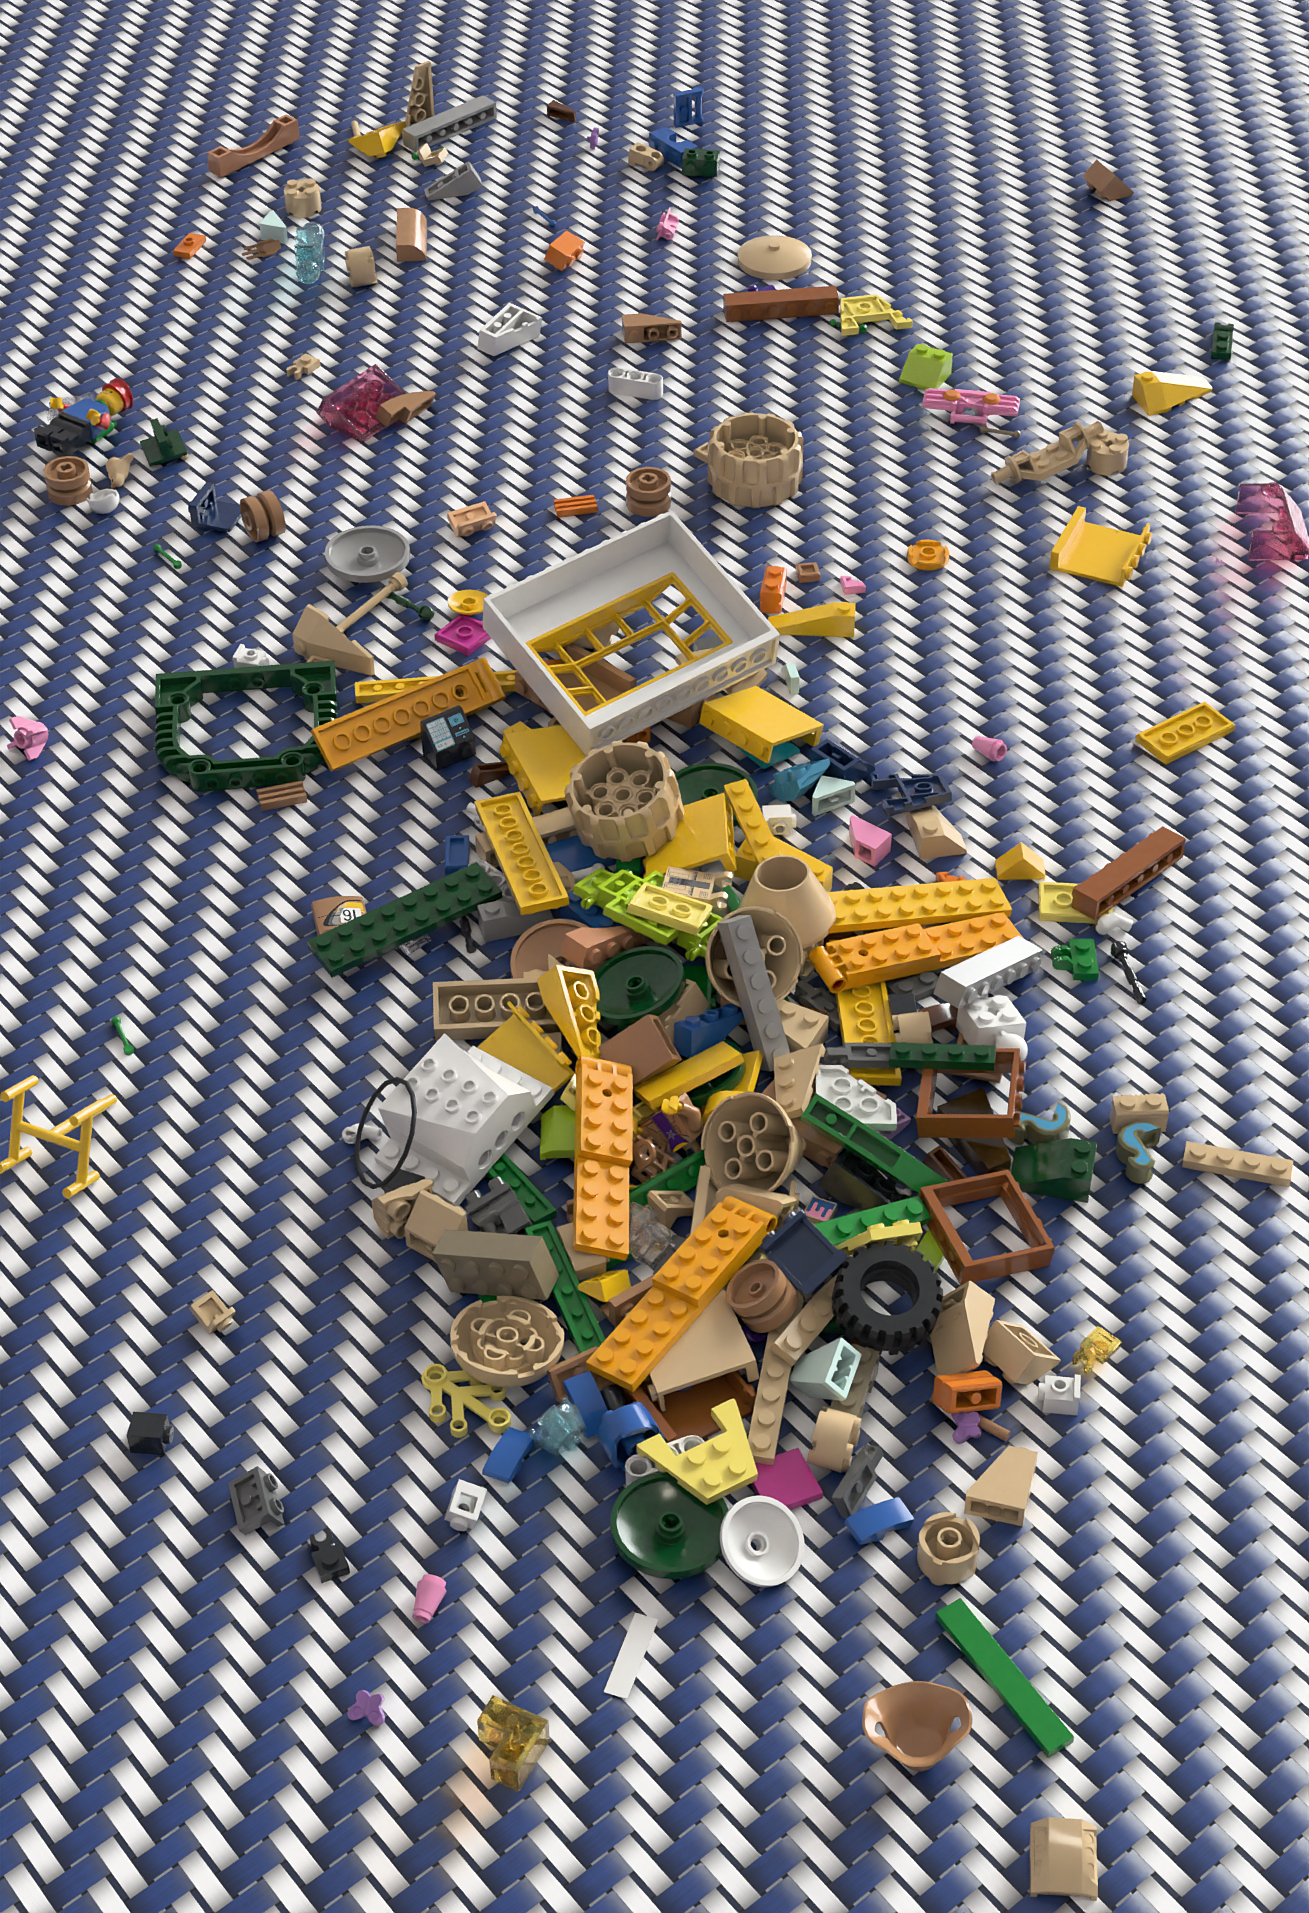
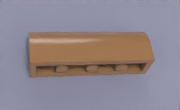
(411, 235)

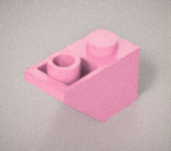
(868, 841)

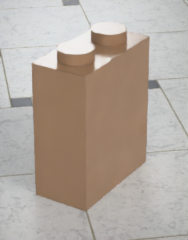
(643, 1047)

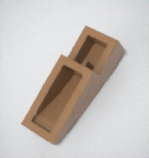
(404, 407)

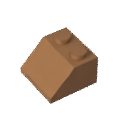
(1106, 182)

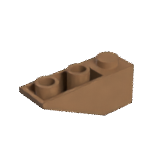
(649, 328)

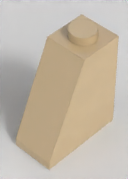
(771, 1202)
(1004, 1487)

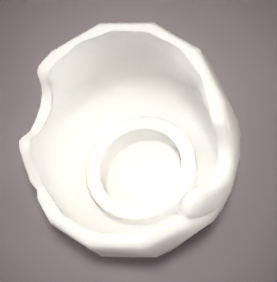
(103, 501)

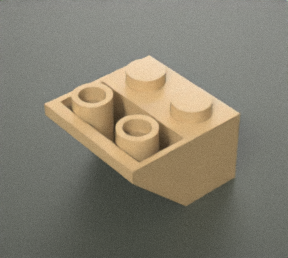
(429, 1220)

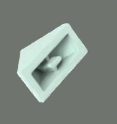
(273, 228)
(832, 794)

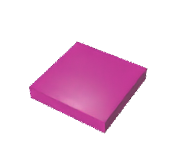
(463, 634)
(788, 1480)

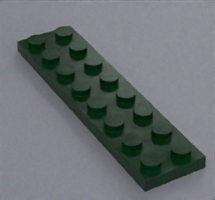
(403, 919)

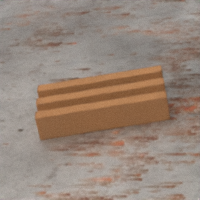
(281, 795)

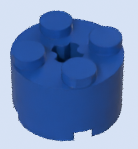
(623, 1430)

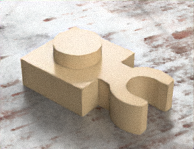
(304, 364)

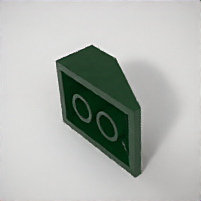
(1056, 1168)

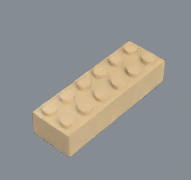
(480, 1007)

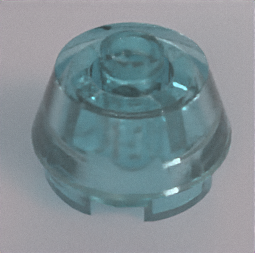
(559, 1429)

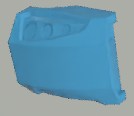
(797, 780)

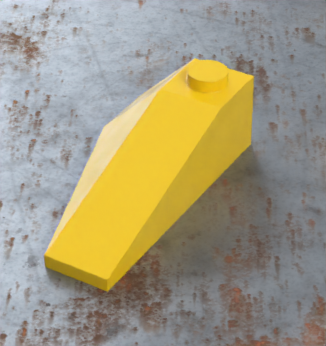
(378, 141)
(1160, 391)
(823, 620)
(571, 1000)

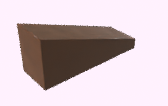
(561, 111)
(488, 772)
(943, 1165)

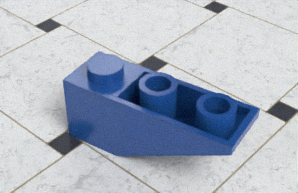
(705, 1030)

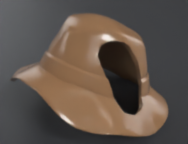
(917, 1722)

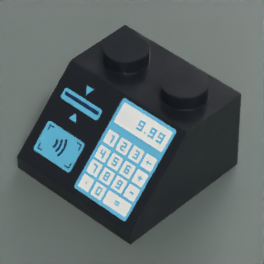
(447, 738)

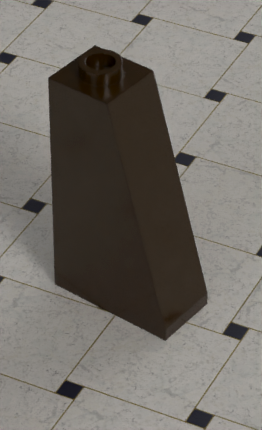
(982, 1154)

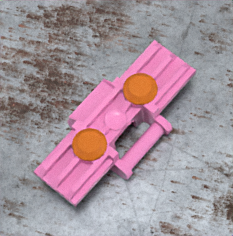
(985, 403)

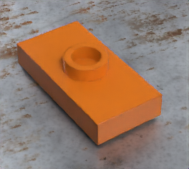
(189, 245)

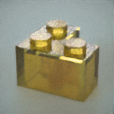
(517, 1739)

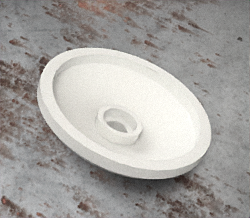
(776, 1538)

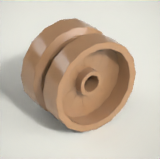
(68, 480)
(648, 491)
(262, 516)
(762, 1296)

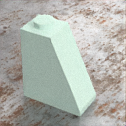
(827, 1371)

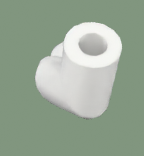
(583, 873)
(368, 1132)

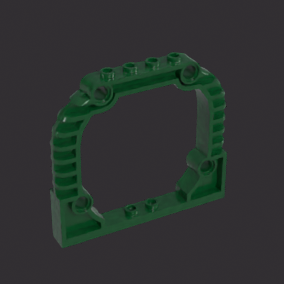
(181, 690)

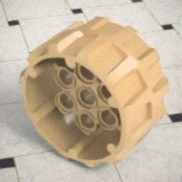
(755, 460)
(621, 789)

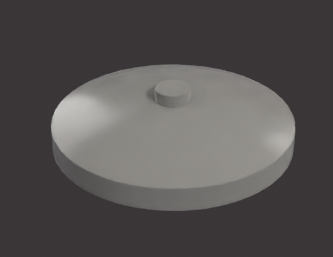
(367, 554)

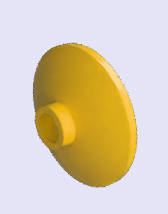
(467, 602)

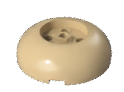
(490, 1335)

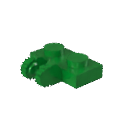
(1078, 957)

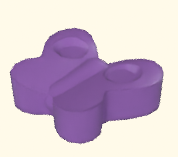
(593, 138)
(966, 1426)
(369, 1707)

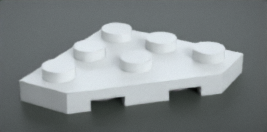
(855, 1098)

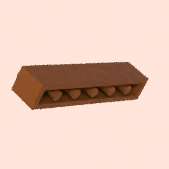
(780, 303)
(1128, 873)

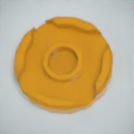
(928, 555)

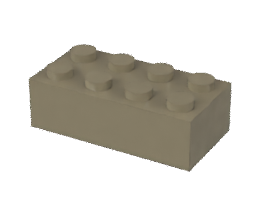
(496, 1264)

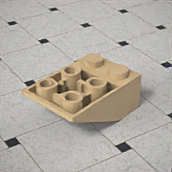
(961, 1329)

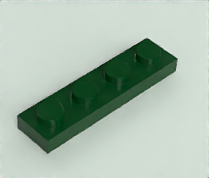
(942, 1056)

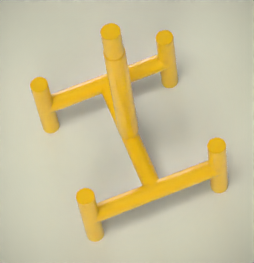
(55, 1135)

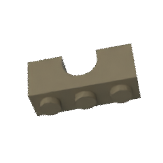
(861, 1384)

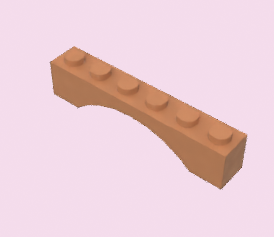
(281, 132)
(593, 945)

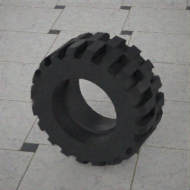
(895, 1266)

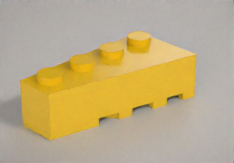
(747, 864)

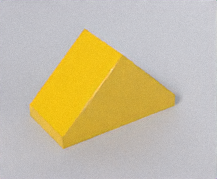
(1019, 864)

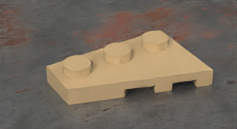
(795, 1077)

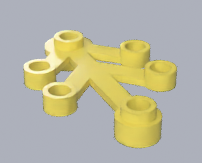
(463, 1396)

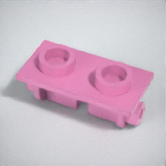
(667, 225)

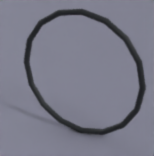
(409, 1140)

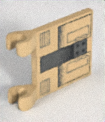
(698, 885)

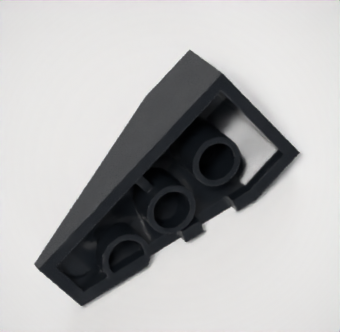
(859, 1183)

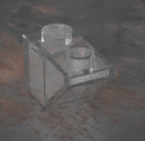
(647, 1236)

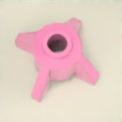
(30, 736)

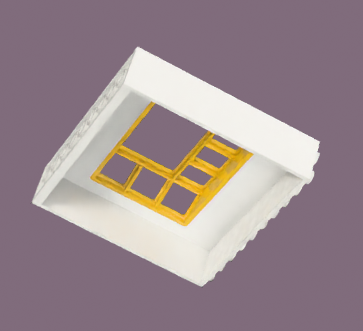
(602, 589)

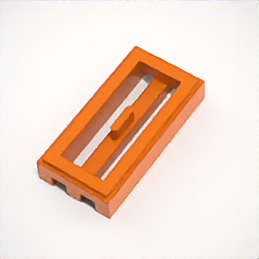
(575, 506)

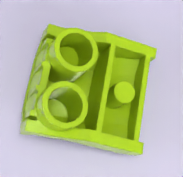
(557, 1133)

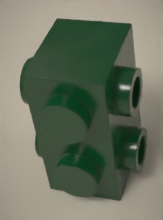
(700, 162)

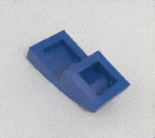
(585, 1394)
(507, 1455)
(876, 1520)

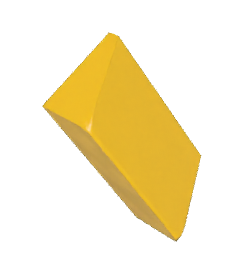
(606, 1285)

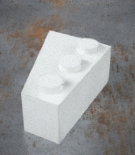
(508, 329)

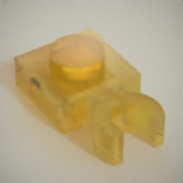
(1096, 1347)

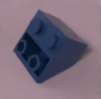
(843, 762)

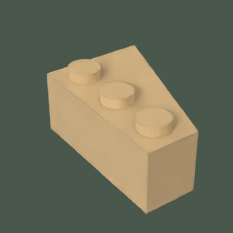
(690, 1003)
(802, 1026)

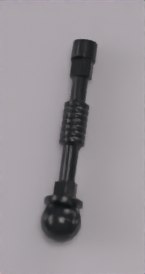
(466, 930)
(1119, 951)

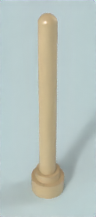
(396, 583)

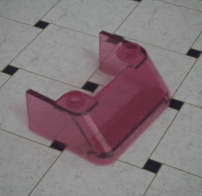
(1288, 535)

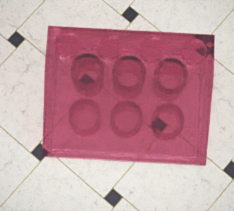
(356, 403)

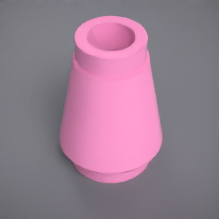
(991, 748)
(428, 1597)

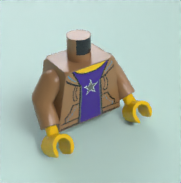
(673, 1125)

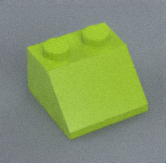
(926, 367)

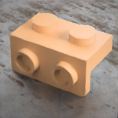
(471, 519)

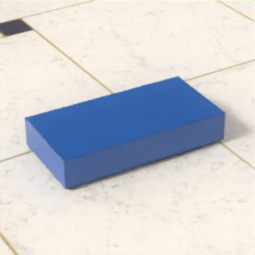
(456, 853)

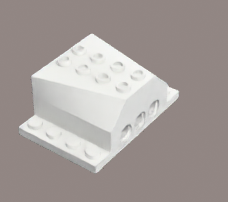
(464, 1120)

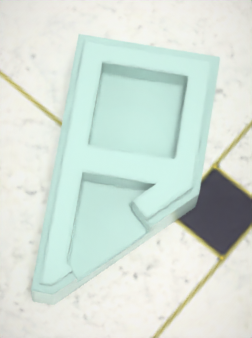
(791, 677)

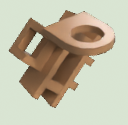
(652, 1164)

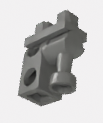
(497, 1207)

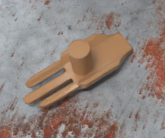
(264, 248)

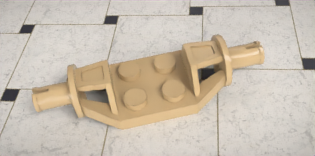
(1052, 458)

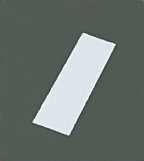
(631, 1655)

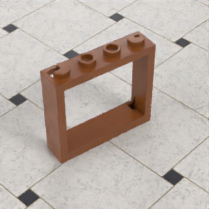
(973, 1125)
(980, 1187)

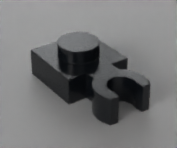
(328, 1558)

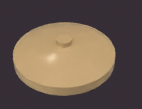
(774, 257)

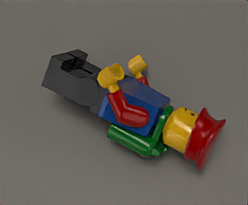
(84, 420)

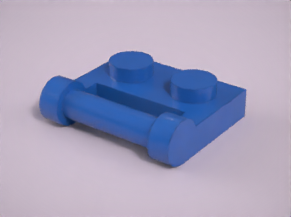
(683, 107)

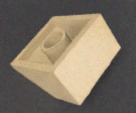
(1017, 1353)

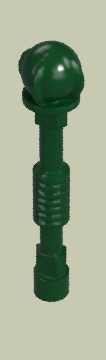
(423, 611)

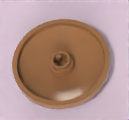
(540, 940)

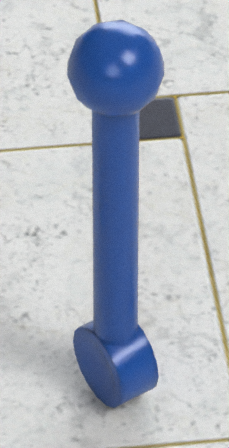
(552, 223)

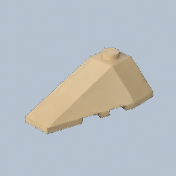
(320, 638)

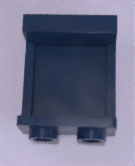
(803, 1254)

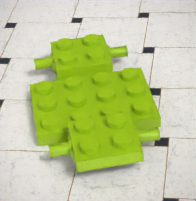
(614, 894)

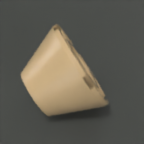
(793, 890)

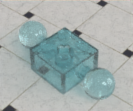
(309, 252)

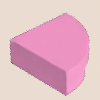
(851, 586)

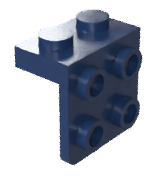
(213, 514)

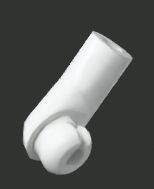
(1111, 921)

